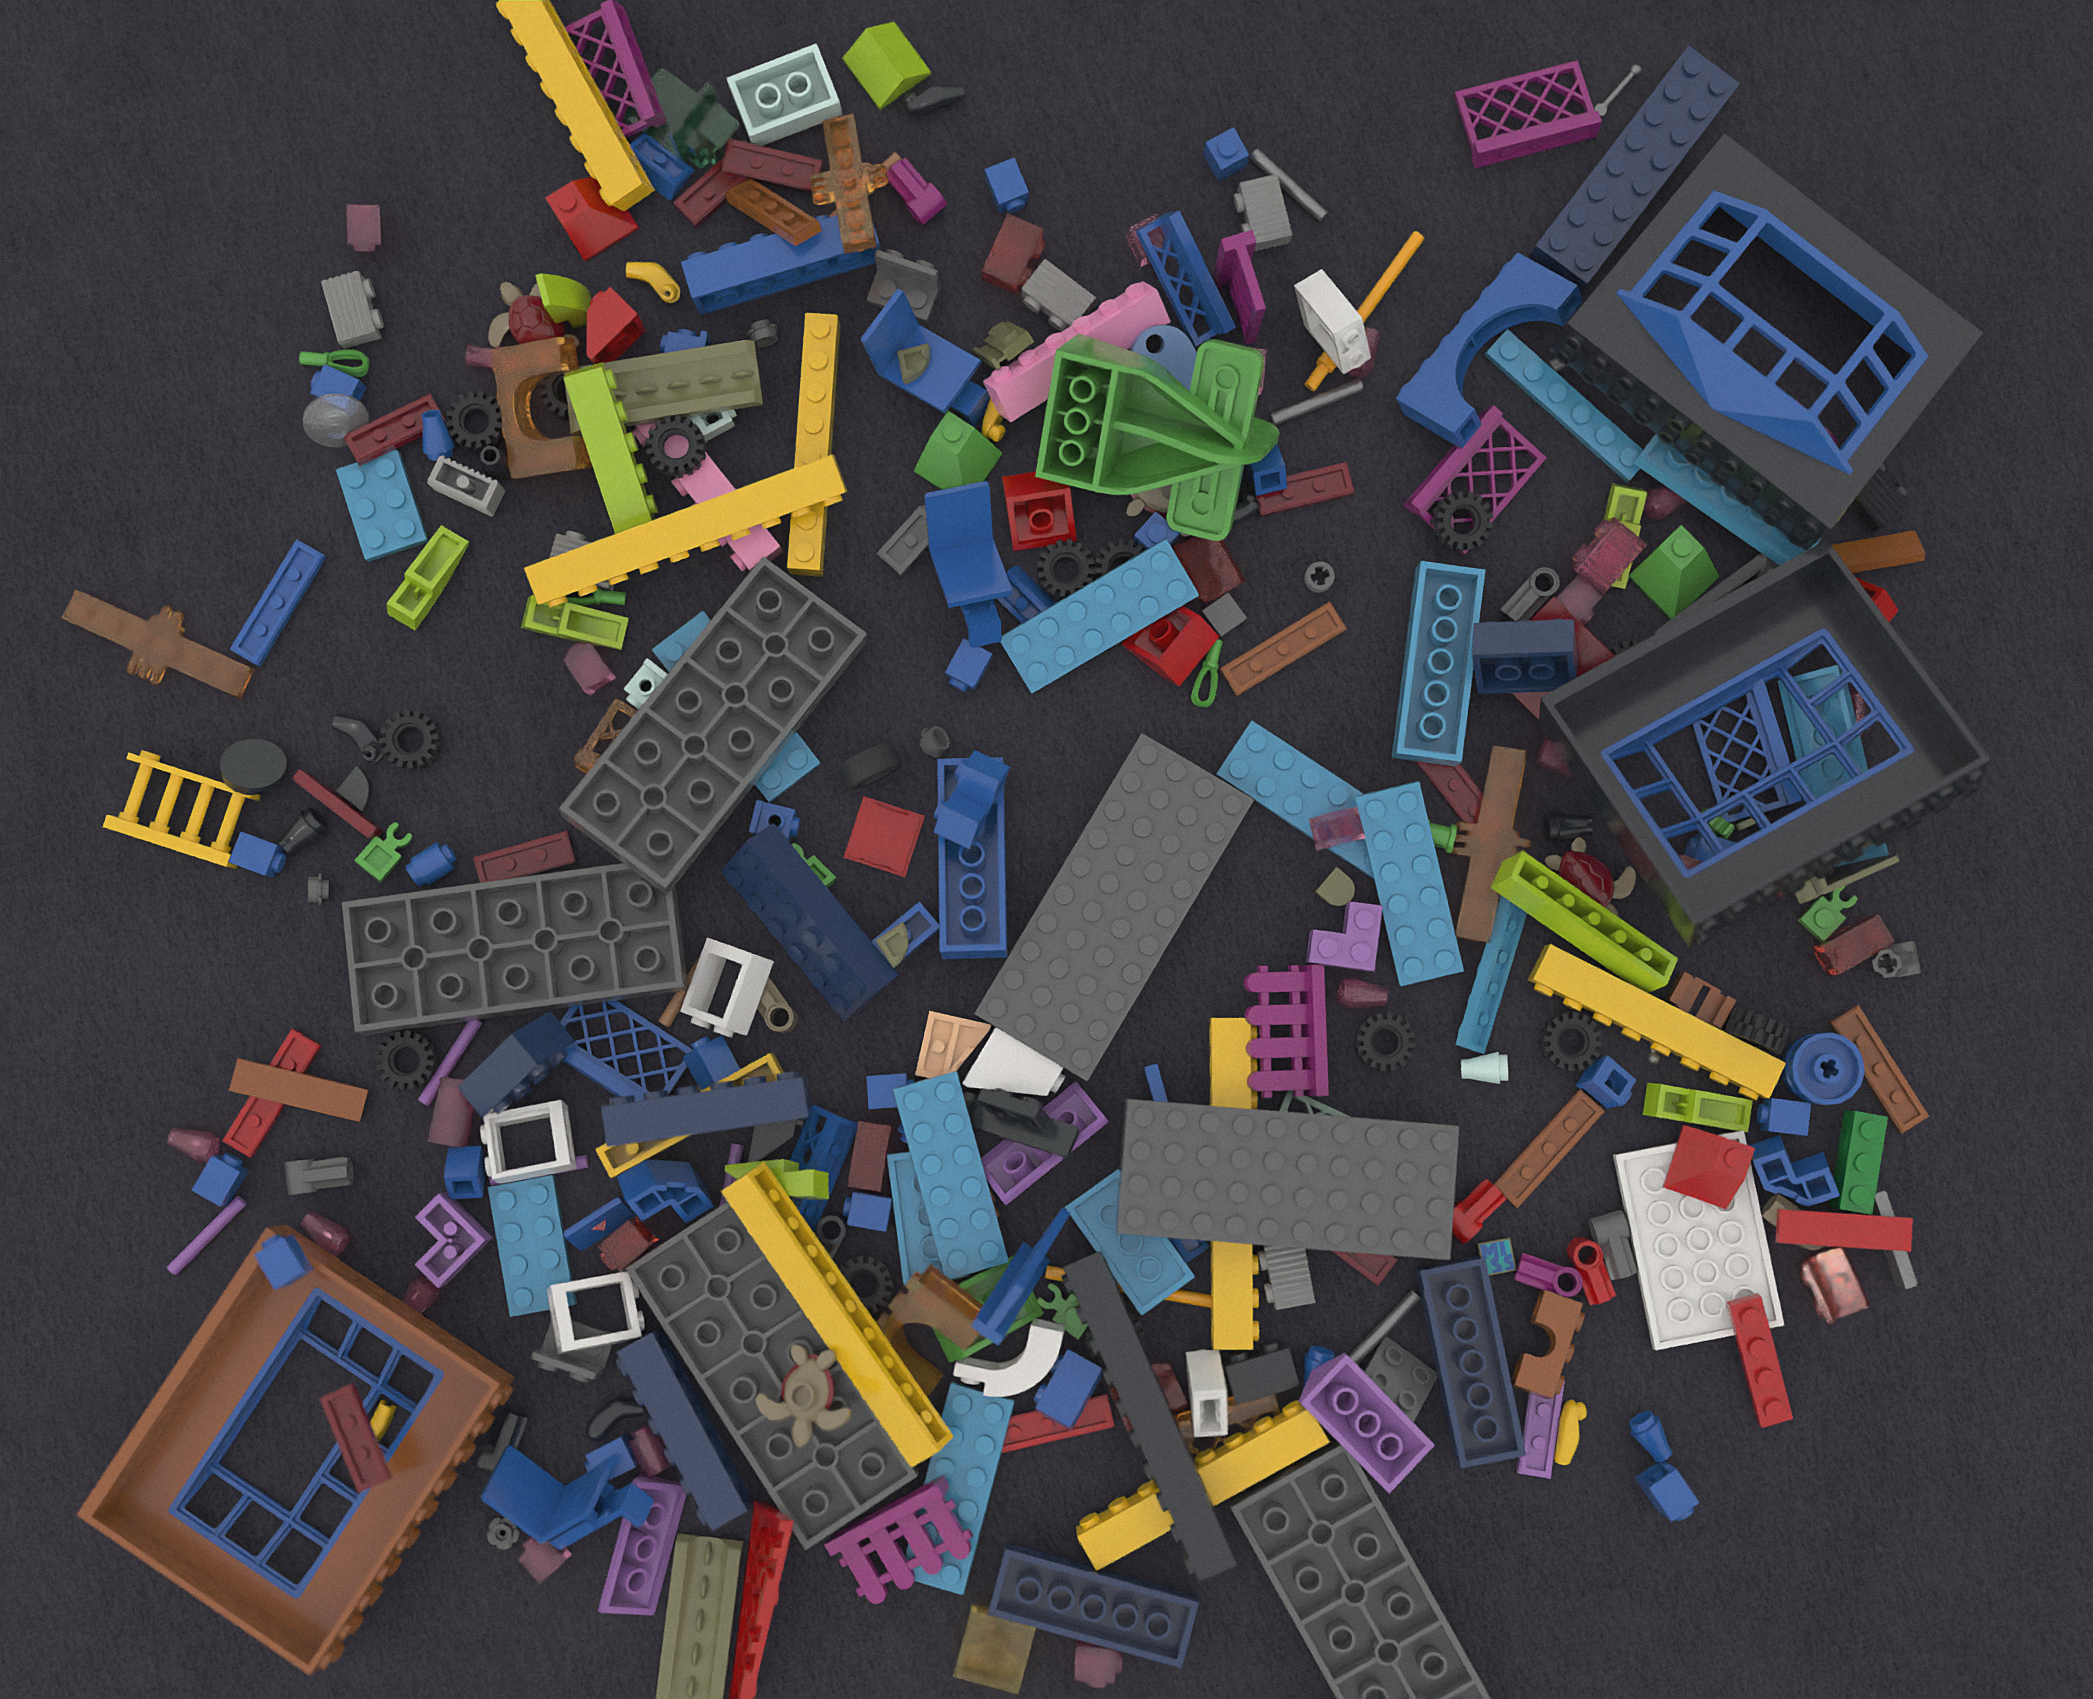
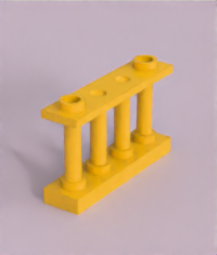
(158, 831)

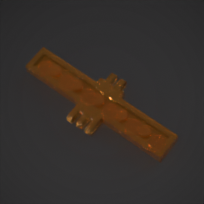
(848, 184)
(157, 644)
(1490, 842)

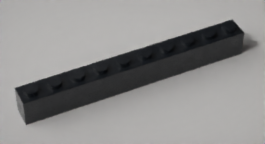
(1150, 1416)

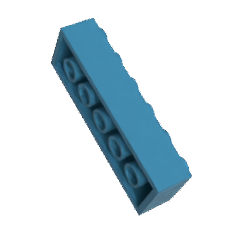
(1438, 664)

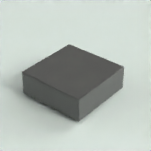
(1224, 615)

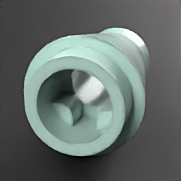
(1486, 1068)

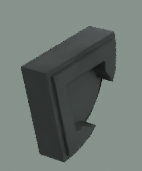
(356, 789)

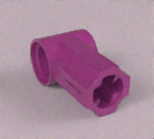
(920, 198)
(1545, 1275)

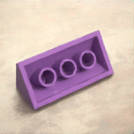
(1015, 1166)
(1364, 1421)
(644, 1551)

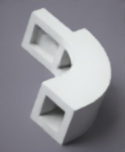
(1021, 1372)

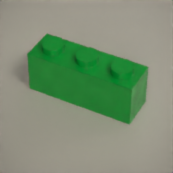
(1858, 1161)

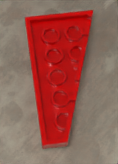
(760, 1593)

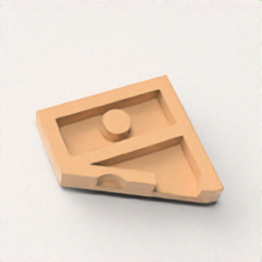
(948, 1043)

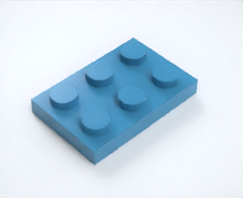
(382, 506)

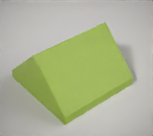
(885, 63)

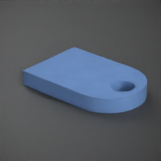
(1175, 354)

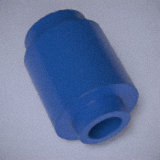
(431, 864)

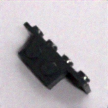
(1020, 1121)

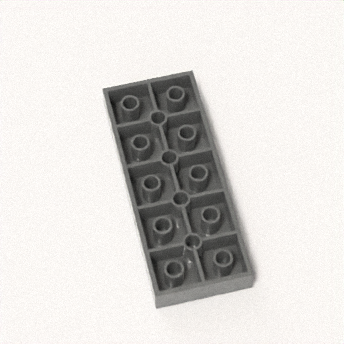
(713, 725)
(1114, 907)
(511, 948)
(1287, 1179)
(737, 1338)
(1352, 1583)

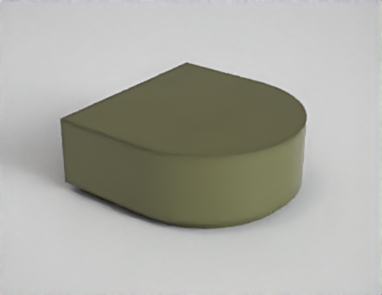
(1336, 888)

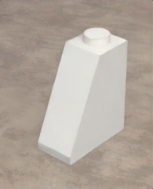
(1013, 1067)
(1207, 1393)

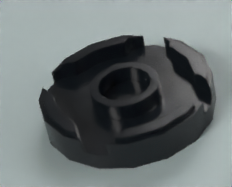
(253, 766)

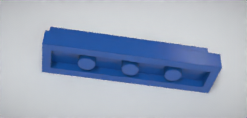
(1196, 275)
(828, 1155)

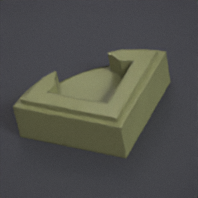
(914, 362)
(894, 944)

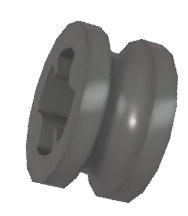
(1326, 583)

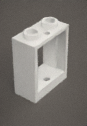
(1332, 321)
(745, 993)
(562, 1139)
(561, 1317)

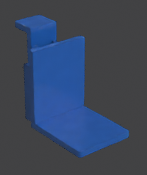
(949, 372)
(967, 557)
(556, 1511)

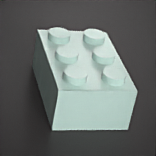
(785, 96)

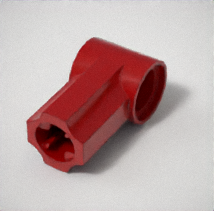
(1474, 1210)
(1595, 1278)

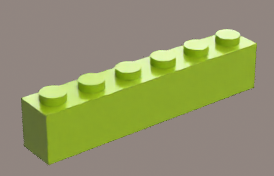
(610, 446)
(1584, 922)

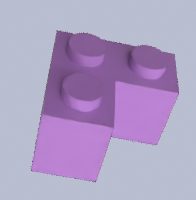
(1353, 947)
(457, 1235)

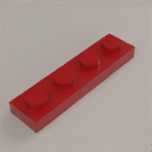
(1759, 1360)

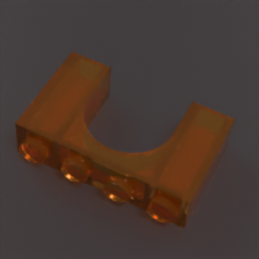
(516, 374)
(935, 1302)

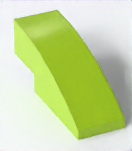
(564, 299)
(1627, 506)
(427, 578)
(575, 623)
(1697, 1107)
(797, 1184)

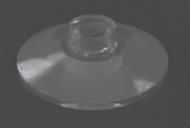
(331, 411)

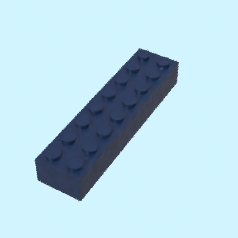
(1634, 168)

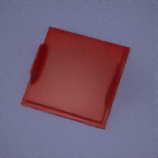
(884, 836)

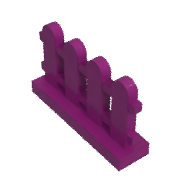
(1305, 1015)
(912, 1527)

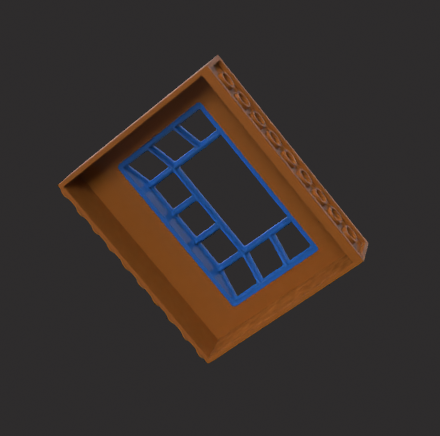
(211, 1399)

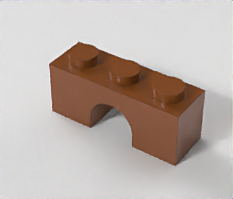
(1559, 1319)

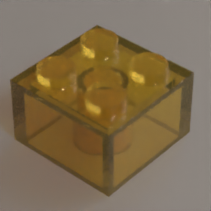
(993, 1651)

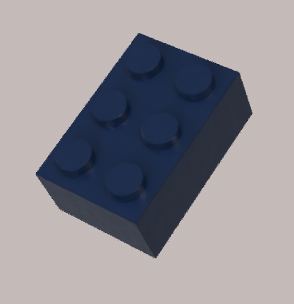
(1524, 655)
(516, 1065)

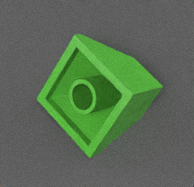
(956, 455)
(1675, 573)

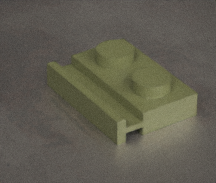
(1003, 342)

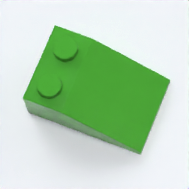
(980, 1288)

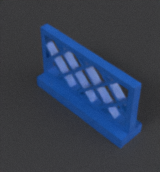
(1771, 744)
(611, 1078)
(1016, 1284)

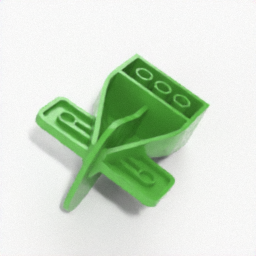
(1132, 427)

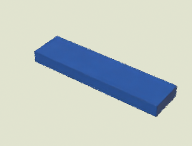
(278, 603)

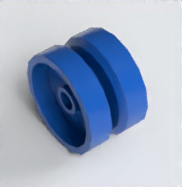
(1812, 1084)

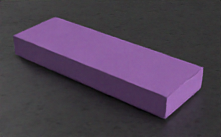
(1539, 1435)

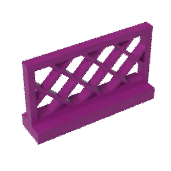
(628, 59)
(1540, 135)
(1235, 270)
(1456, 458)

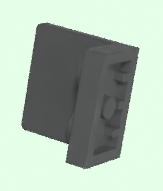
(915, 279)
(580, 1364)
(1401, 1377)

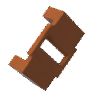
(1713, 1009)

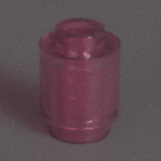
(649, 1451)

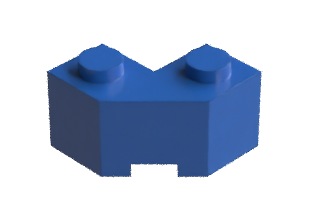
(977, 788)
(1805, 1180)
(659, 1183)

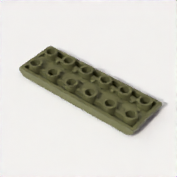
(684, 383)
(699, 1617)

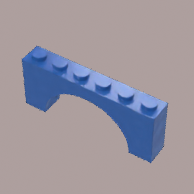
(1518, 295)

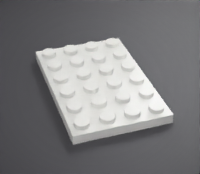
(1693, 1252)

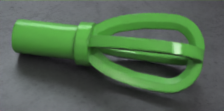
(326, 358)
(600, 596)
(1210, 664)

